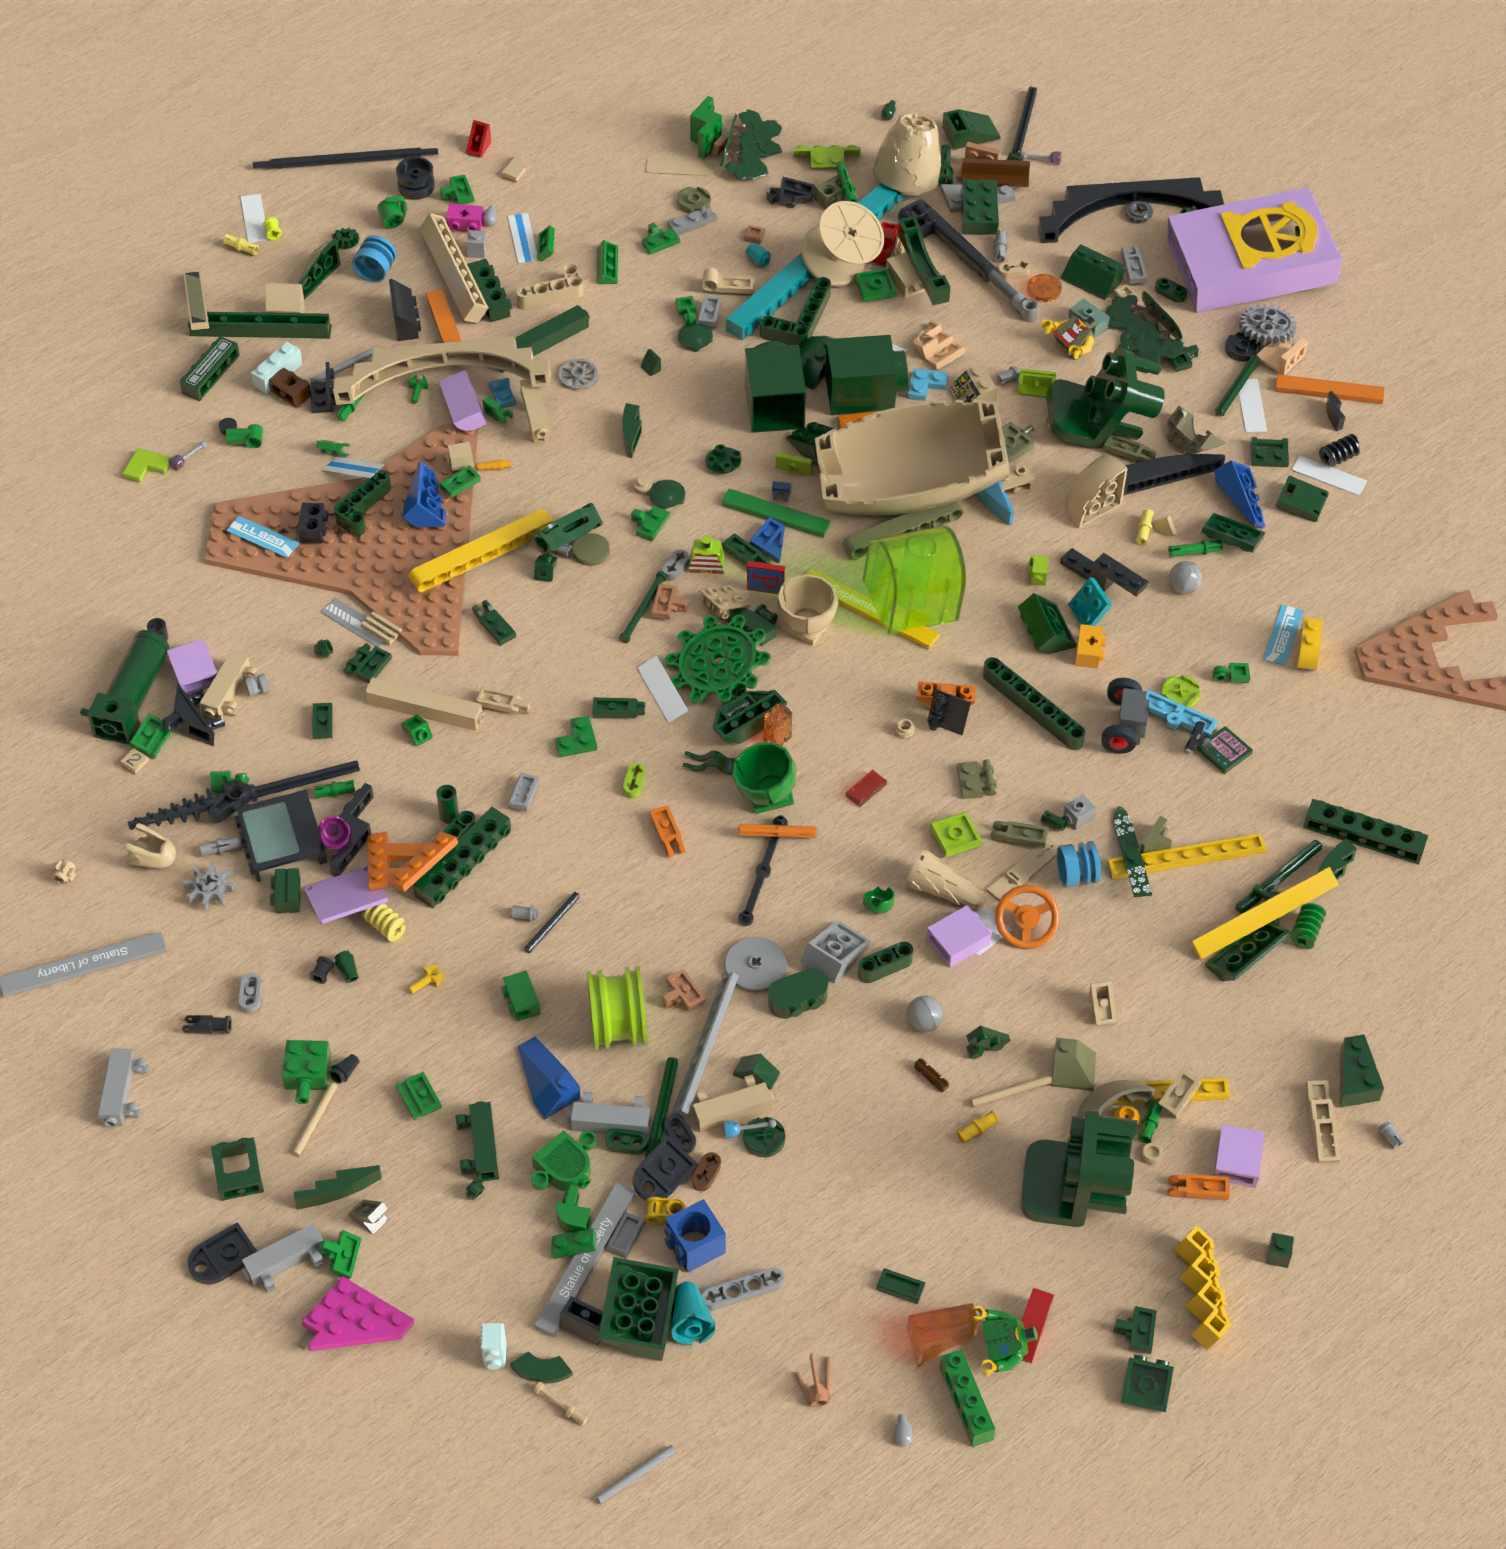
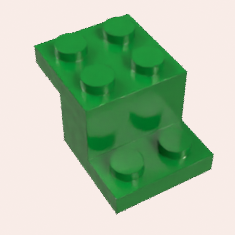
(705, 127)

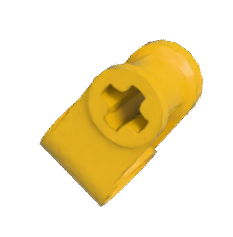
(662, 1209)

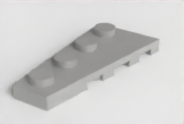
(953, 199)

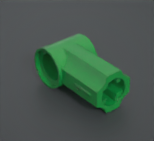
(250, 436)

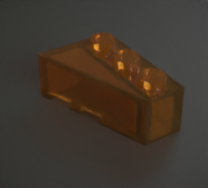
(939, 1330)

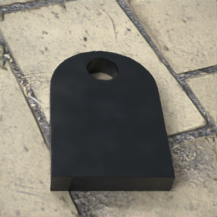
(663, 1169)
(221, 1255)

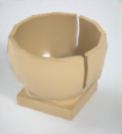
(807, 606)

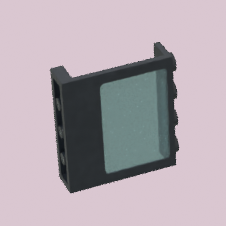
(279, 832)

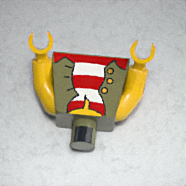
(1072, 334)

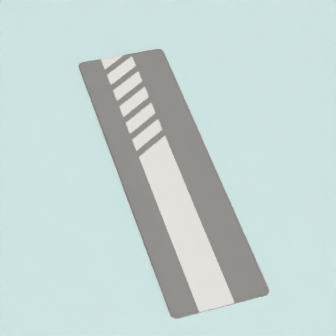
(351, 619)

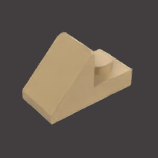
(1102, 1002)

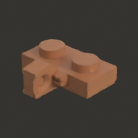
(667, 602)
(682, 991)

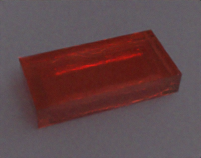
(866, 788)

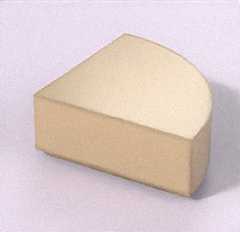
(1165, 525)

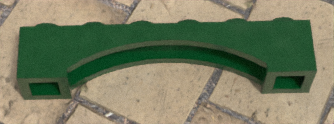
(932, 281)

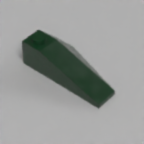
(320, 266)

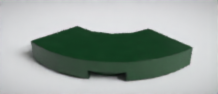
(540, 1369)

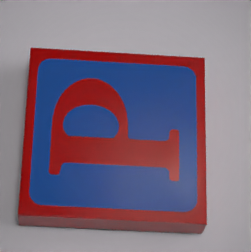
(765, 577)

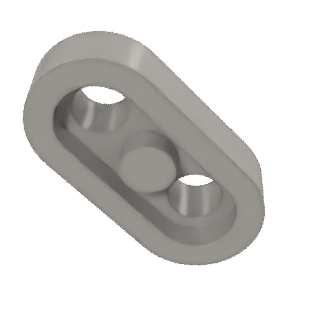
(250, 994)

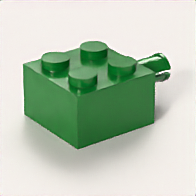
(306, 1067)

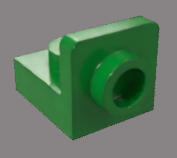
(418, 729)

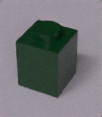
(1279, 1250)

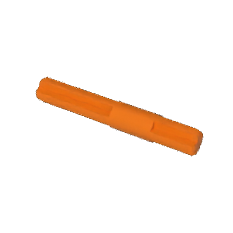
(777, 830)

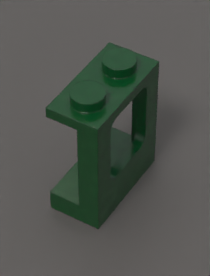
(240, 1182)

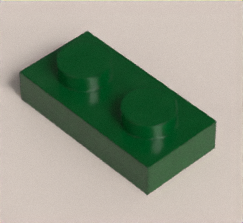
(322, 720)

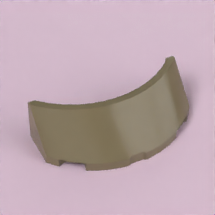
(1183, 436)
(1112, 1091)

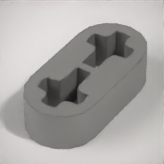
(678, 567)

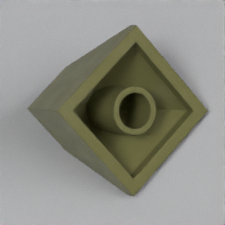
(1073, 1065)

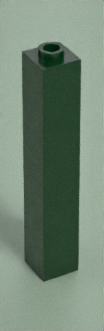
(554, 330)

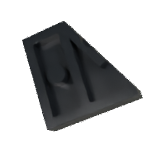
(795, 191)

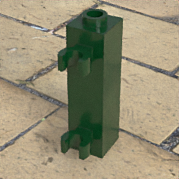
(483, 1141)

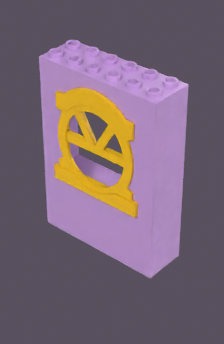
(1227, 272)

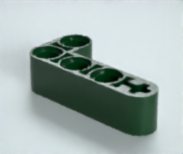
(351, 508)

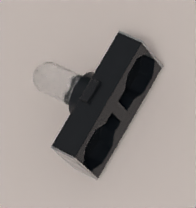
(1196, 738)

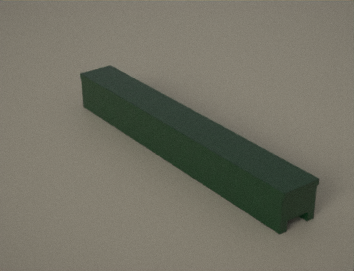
(266, 325)

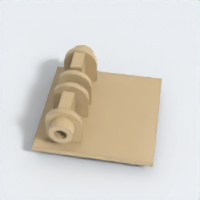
(722, 599)

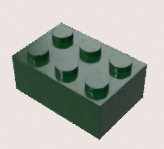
(979, 207)

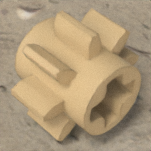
(63, 871)

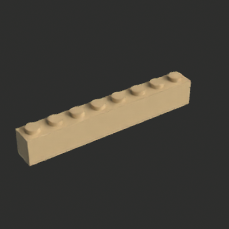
(453, 268)

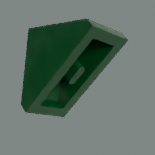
(759, 1067)

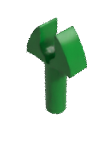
(417, 387)

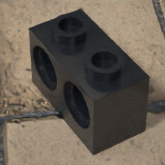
(312, 523)

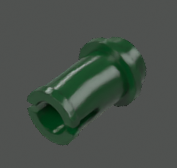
(1054, 821)

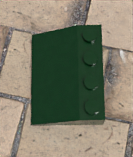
(638, 1307)

